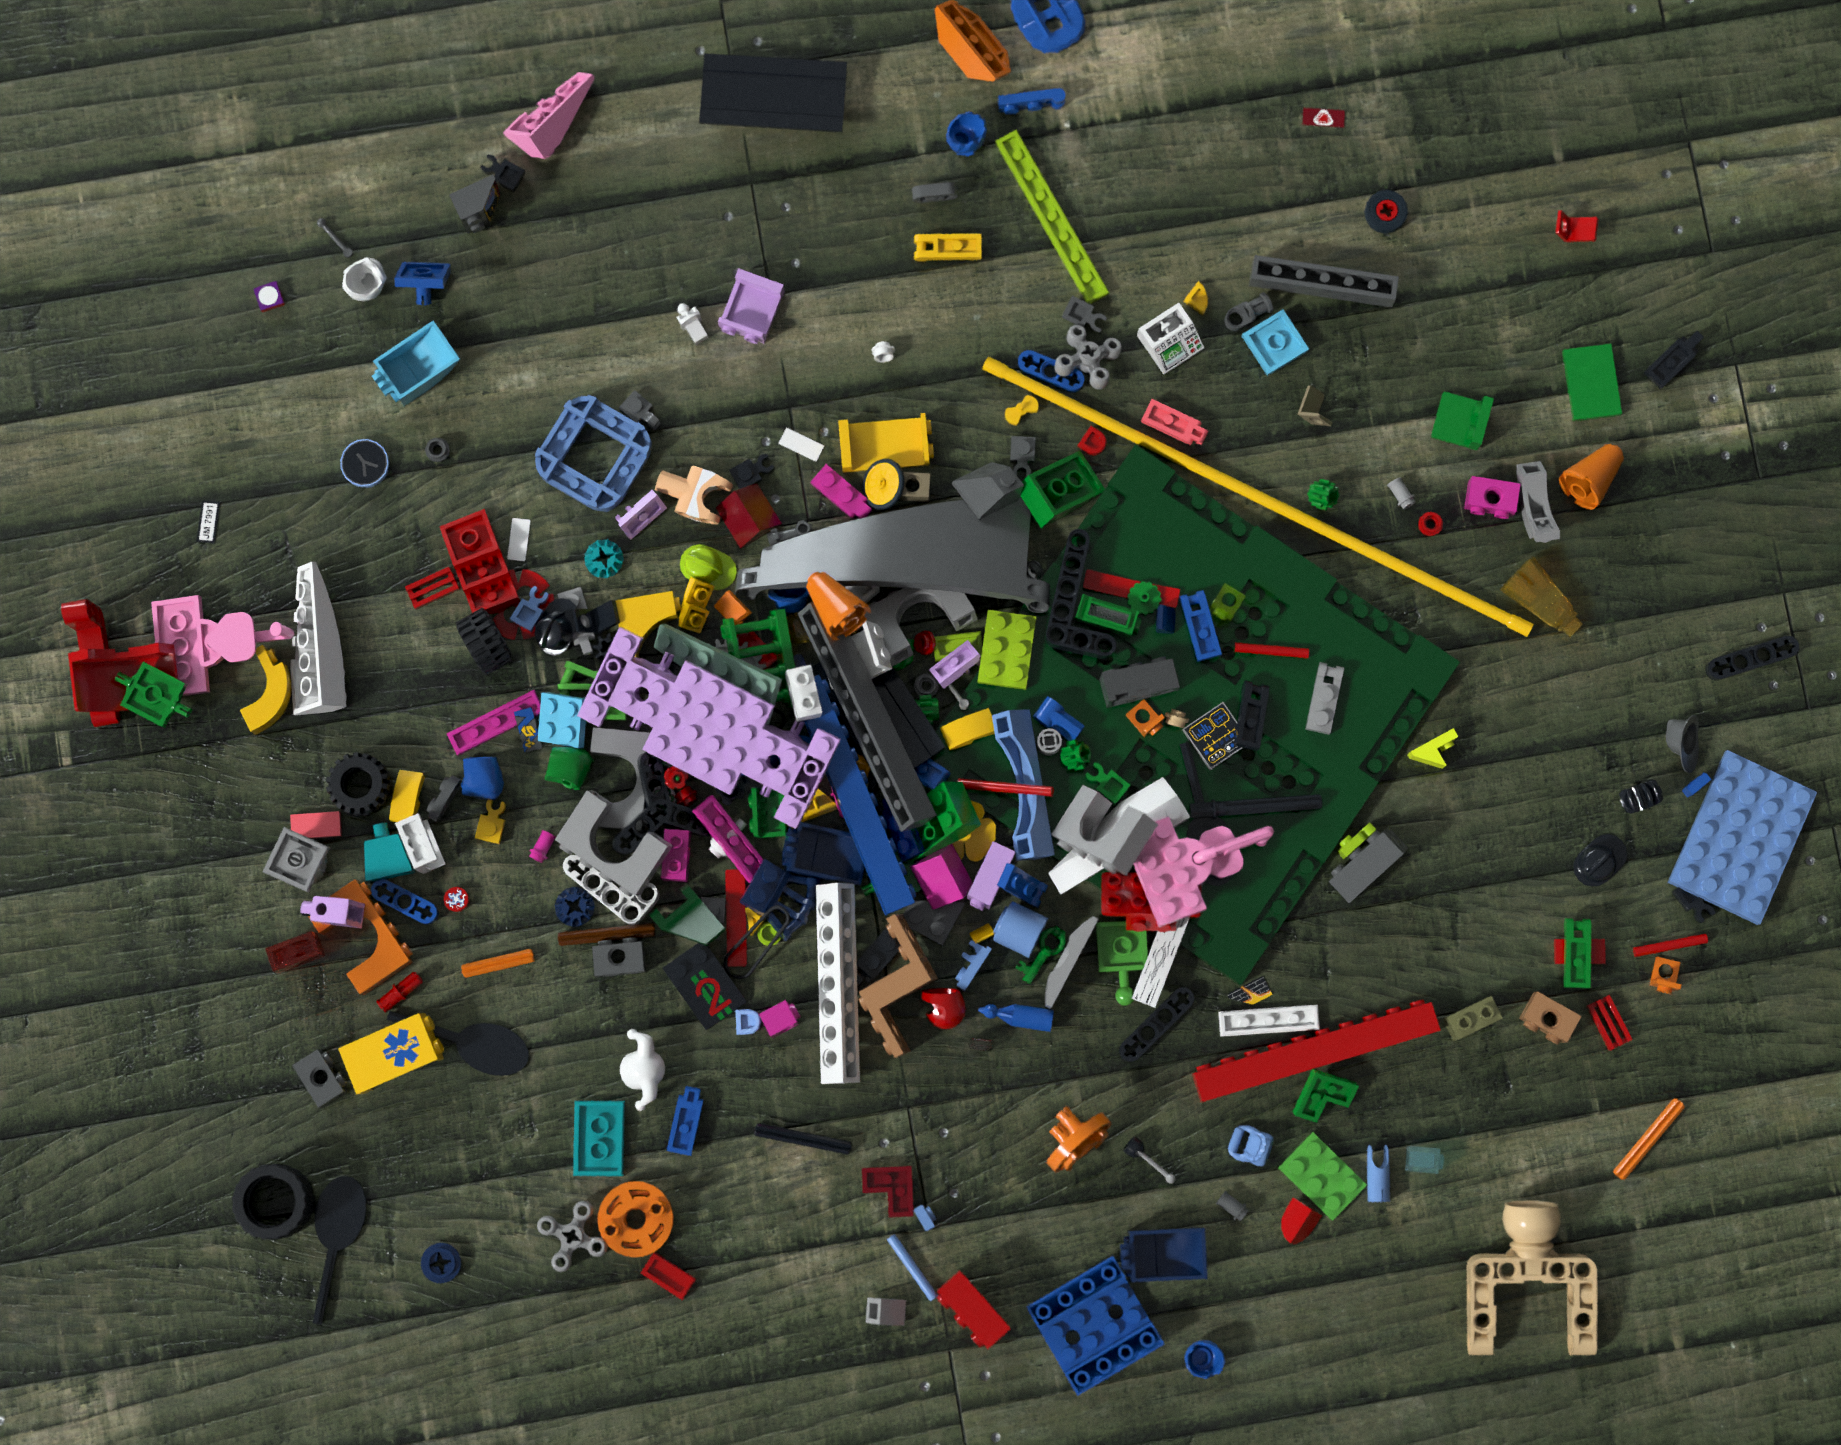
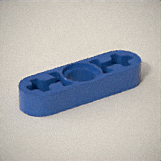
(1031, 371)
(392, 887)

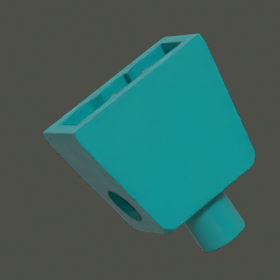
(385, 855)

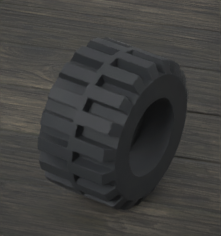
(484, 641)
(342, 772)

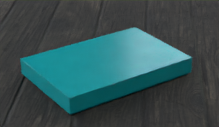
(599, 1138)

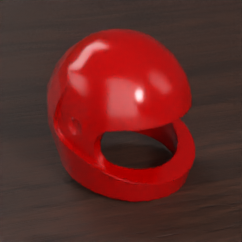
(948, 1007)

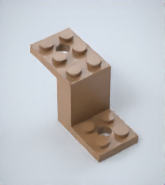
(897, 986)

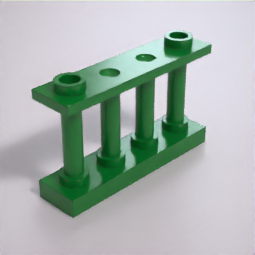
(780, 646)

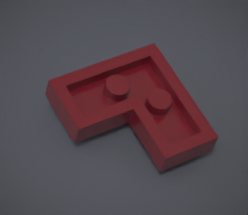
(896, 1182)

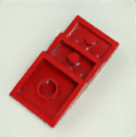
(479, 562)

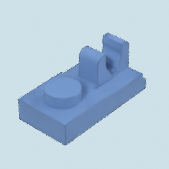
(965, 975)

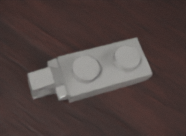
(577, 597)

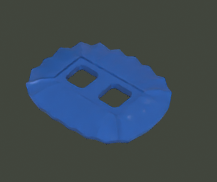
(1033, 25)

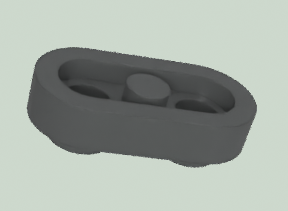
(438, 806)

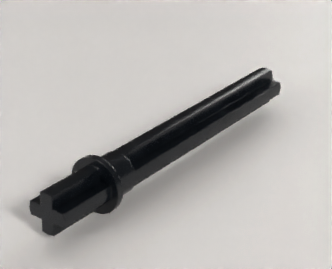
(1255, 806)

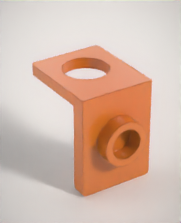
(733, 608)
(1154, 723)
(1665, 985)

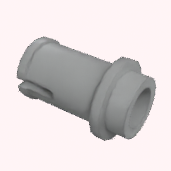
(1401, 493)

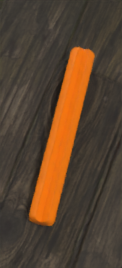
(1648, 1139)

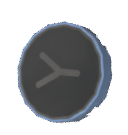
(364, 463)

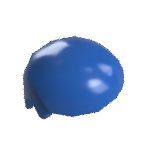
(1204, 1359)

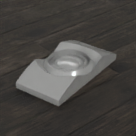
(1067, 960)

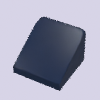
(1165, 619)

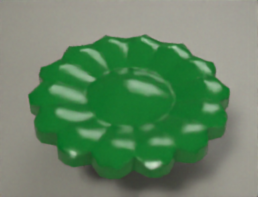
(1144, 597)

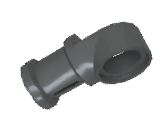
(1249, 311)

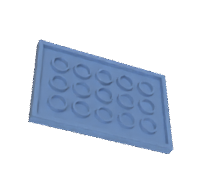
(1742, 837)

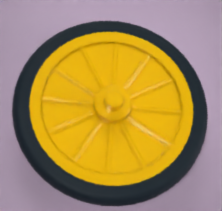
(883, 484)

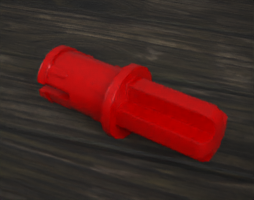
(399, 991)

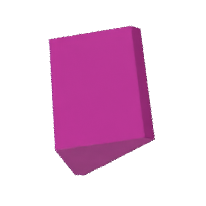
(942, 877)

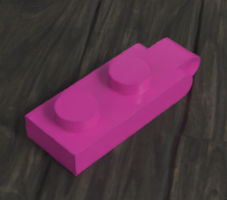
(841, 493)

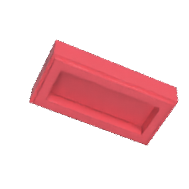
(317, 824)

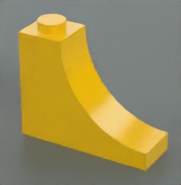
(647, 612)

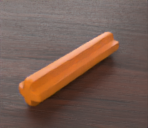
(497, 963)

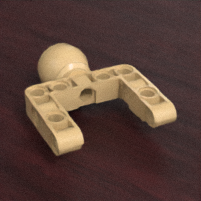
(1532, 1257)

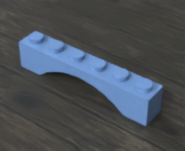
(1016, 737)

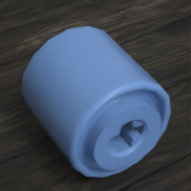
(1019, 928)

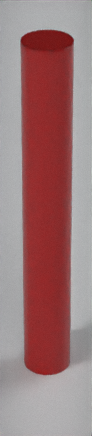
(1271, 650)
(1670, 945)

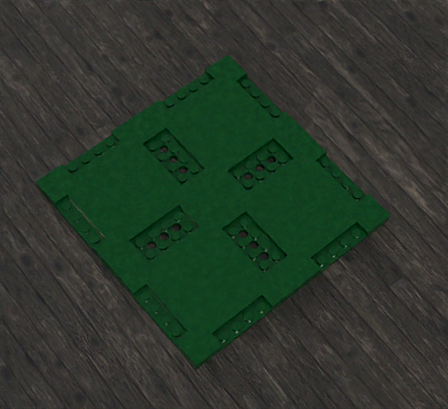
(1176, 536)

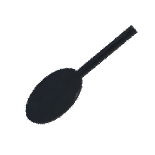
(1202, 824)
(484, 1046)
(337, 1224)

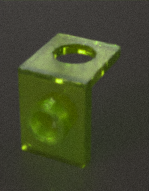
(1223, 611)

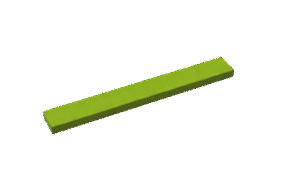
(1052, 217)

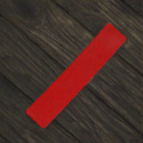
(1121, 587)
(735, 917)

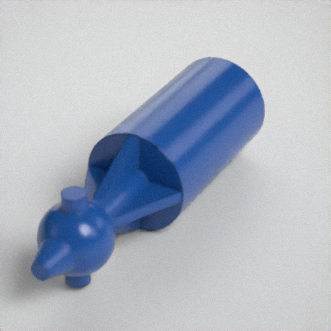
(1021, 1016)

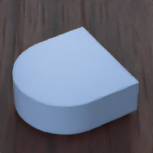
(747, 1021)

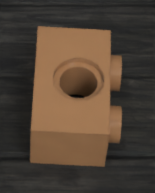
(1564, 1018)

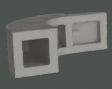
(1535, 503)

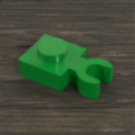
(1110, 785)

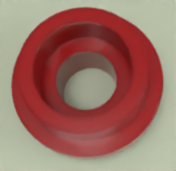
(1435, 518)
(924, 642)

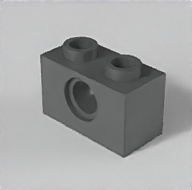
(633, 962)
(308, 1070)

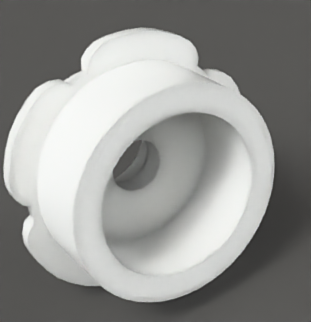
(883, 352)

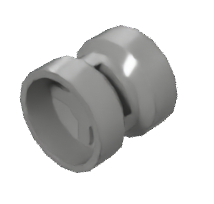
(1051, 745)

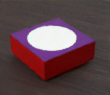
(269, 296)

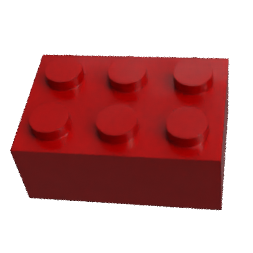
(972, 1310)

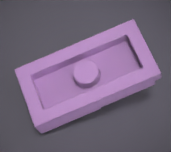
(641, 514)
(955, 664)

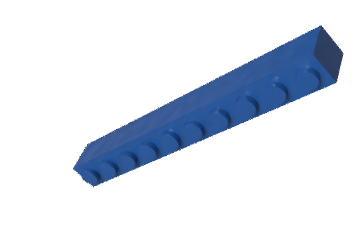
(860, 812)

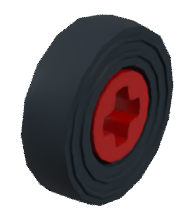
(1390, 200)

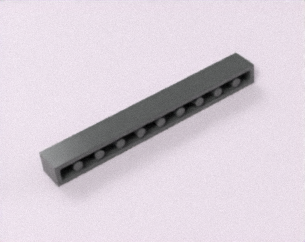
(870, 723)

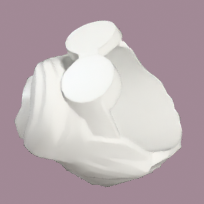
(364, 279)

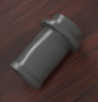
(1232, 1206)

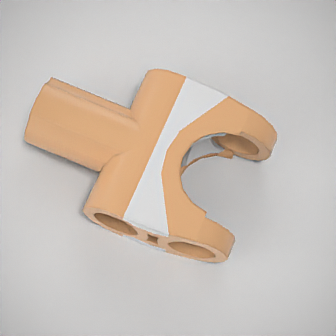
(692, 492)

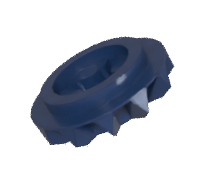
(574, 918)
(431, 1256)

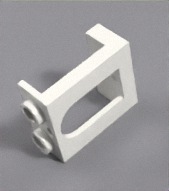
(424, 850)

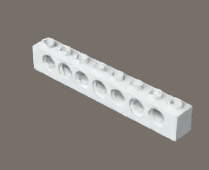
(837, 983)

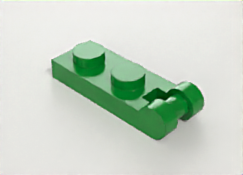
(1577, 954)

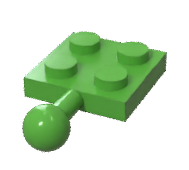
(1121, 952)

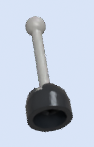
(1135, 1148)

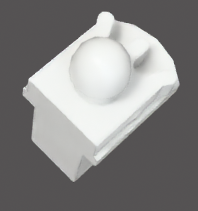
(690, 321)

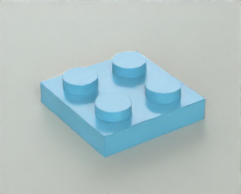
(1275, 342)
(560, 721)

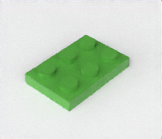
(1322, 1176)

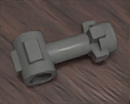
(801, 528)

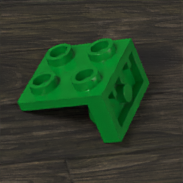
(1461, 420)

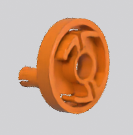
(1076, 1138)
(615, 1228)

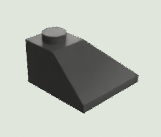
(989, 489)

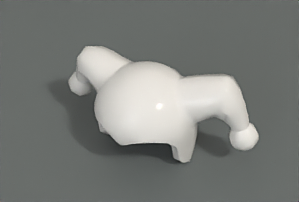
(642, 1068)

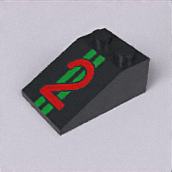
(704, 985)

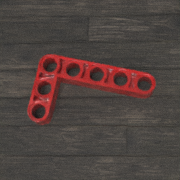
(89, 625)

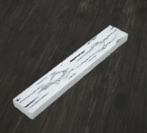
(1159, 964)

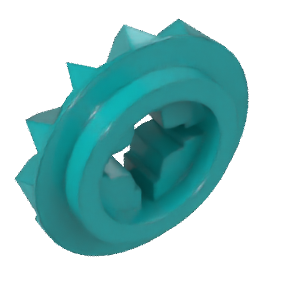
(614, 563)

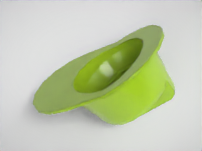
(708, 565)

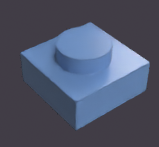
(925, 1216)

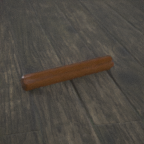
(603, 934)

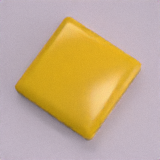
(982, 933)

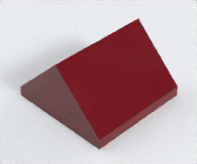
(748, 514)

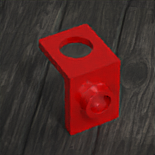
(1576, 228)

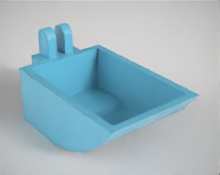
(415, 364)

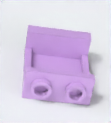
(751, 307)

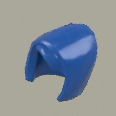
(482, 778)

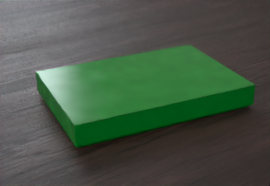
(1592, 382)

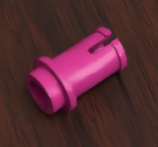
(542, 846)

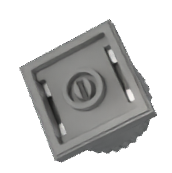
(297, 860)

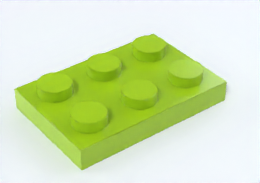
(1006, 649)

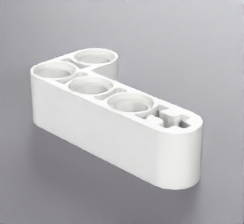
(606, 887)

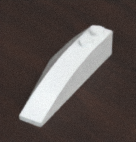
(318, 661)
(1155, 801)

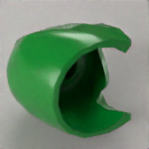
(569, 766)

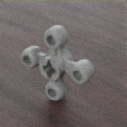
(1088, 357)
(566, 1247)

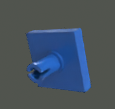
(423, 278)

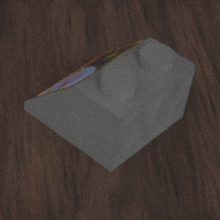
(477, 203)

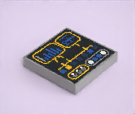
(1213, 735)

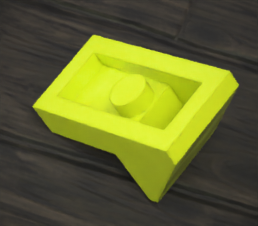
(1429, 753)

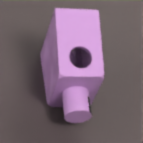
(334, 911)

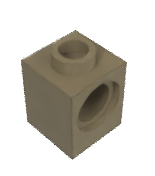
(922, 493)

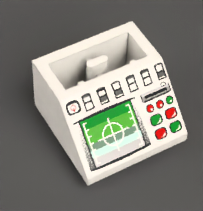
(1170, 338)

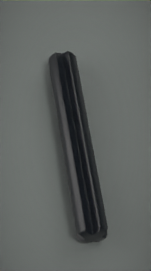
(803, 1138)

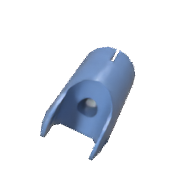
(1378, 1178)

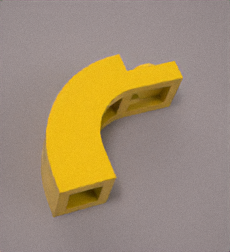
(276, 697)

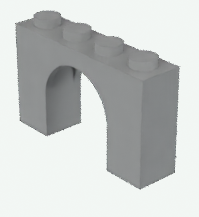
(889, 611)
(629, 747)
(579, 837)
(1118, 848)

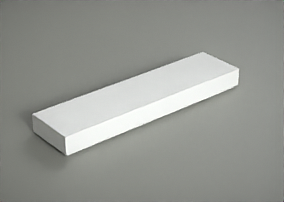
(1268, 1020)

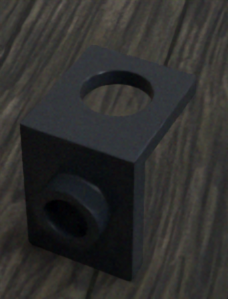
(600, 618)

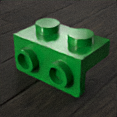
(763, 811)

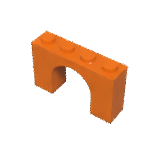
(389, 954)

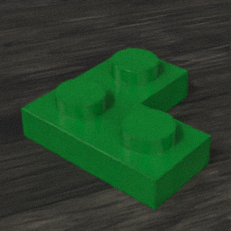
(1322, 1088)

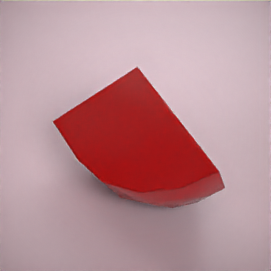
(1298, 1221)

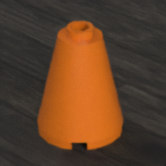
(1592, 476)
(836, 605)

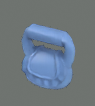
(1257, 1147)

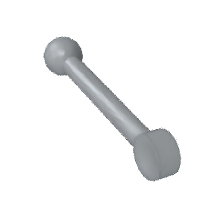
(963, 703)

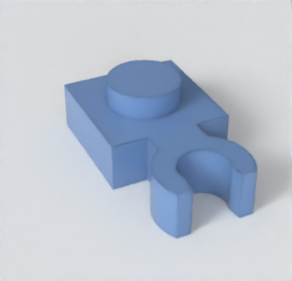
(528, 612)

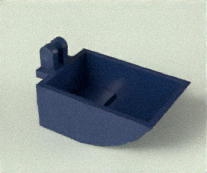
(822, 854)
(1164, 1254)

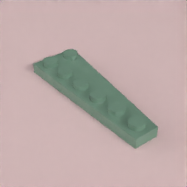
(717, 662)

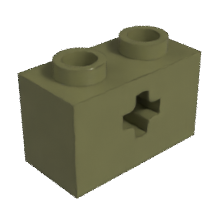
(1472, 1018)

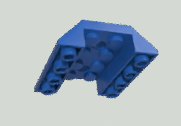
(1104, 1342)

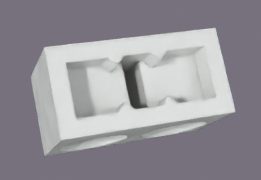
(803, 693)

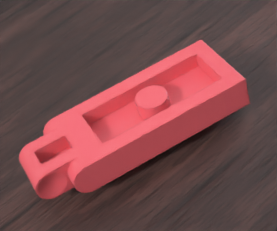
(1174, 423)

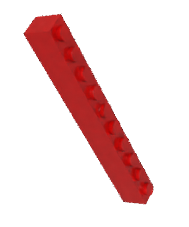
(1316, 1051)

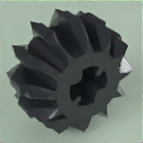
(1641, 796)

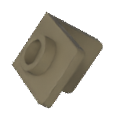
(1310, 407)

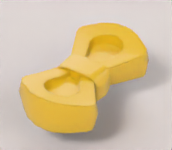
(1028, 405)

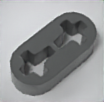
(934, 192)

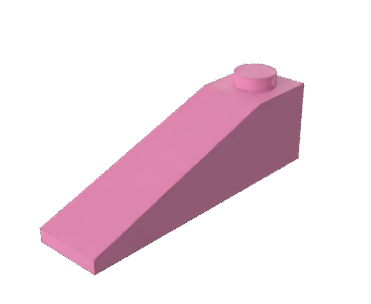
(546, 126)

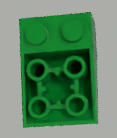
(953, 818)

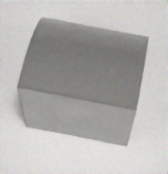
(886, 1311)

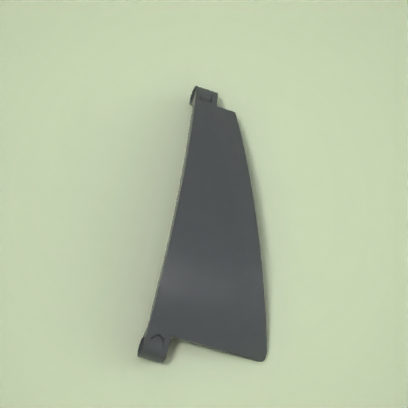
(911, 548)

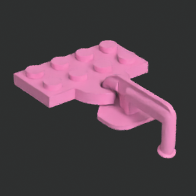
(205, 643)
(1173, 875)

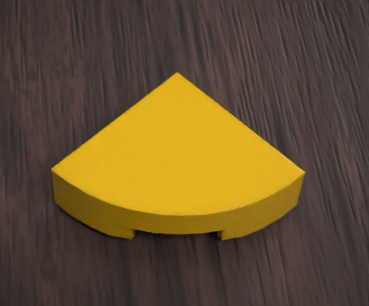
(1197, 299)

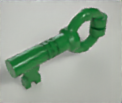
(1045, 952)

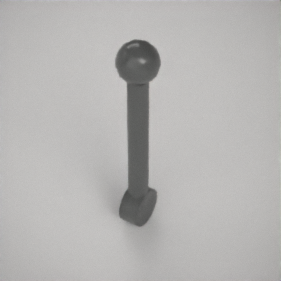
(347, 252)

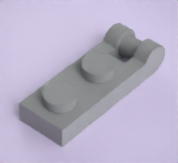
(1324, 699)

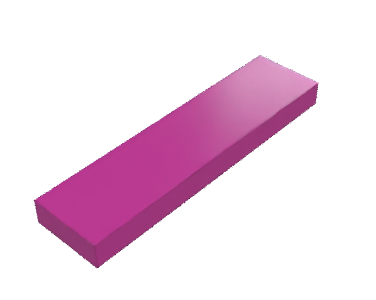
(492, 723)
(736, 848)

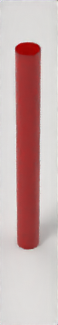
(1007, 787)

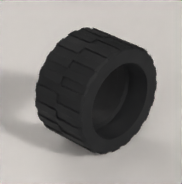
(243, 1201)

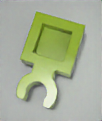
(1349, 844)

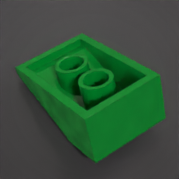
(1060, 488)

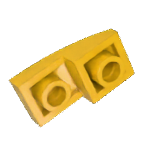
(693, 606)
(968, 728)
(406, 795)

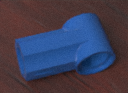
(1053, 716)

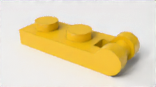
(948, 247)

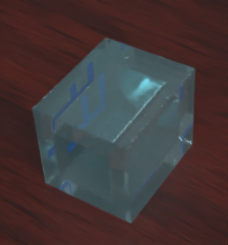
(1423, 1160)

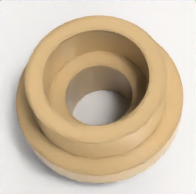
(1176, 718)

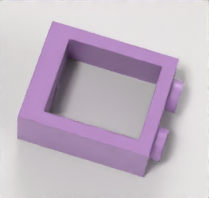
(985, 884)

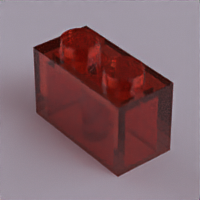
(295, 952)

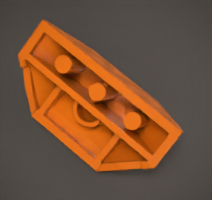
(971, 42)

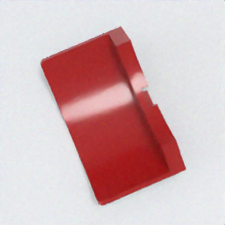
(95, 673)

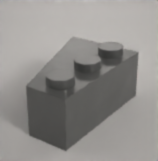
(1139, 682)
(1367, 864)

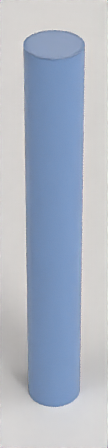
(912, 1267)

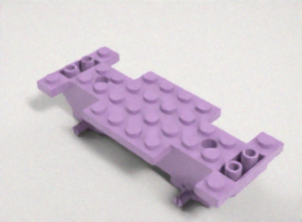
(709, 726)

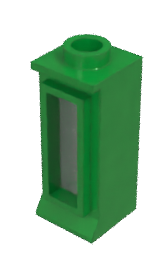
(1108, 616)

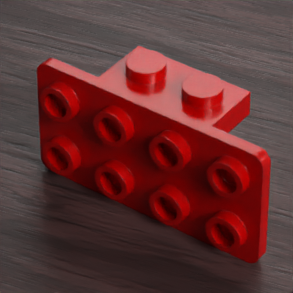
(1126, 897)

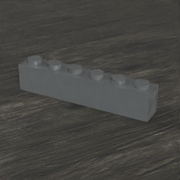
(1323, 281)

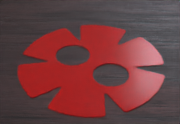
(530, 579)

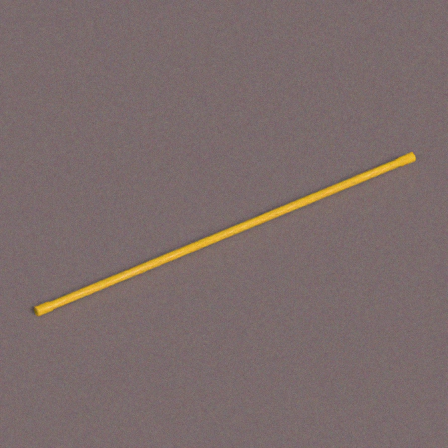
(1510, 620)

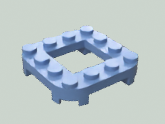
(563, 435)

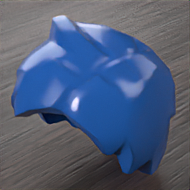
(966, 133)

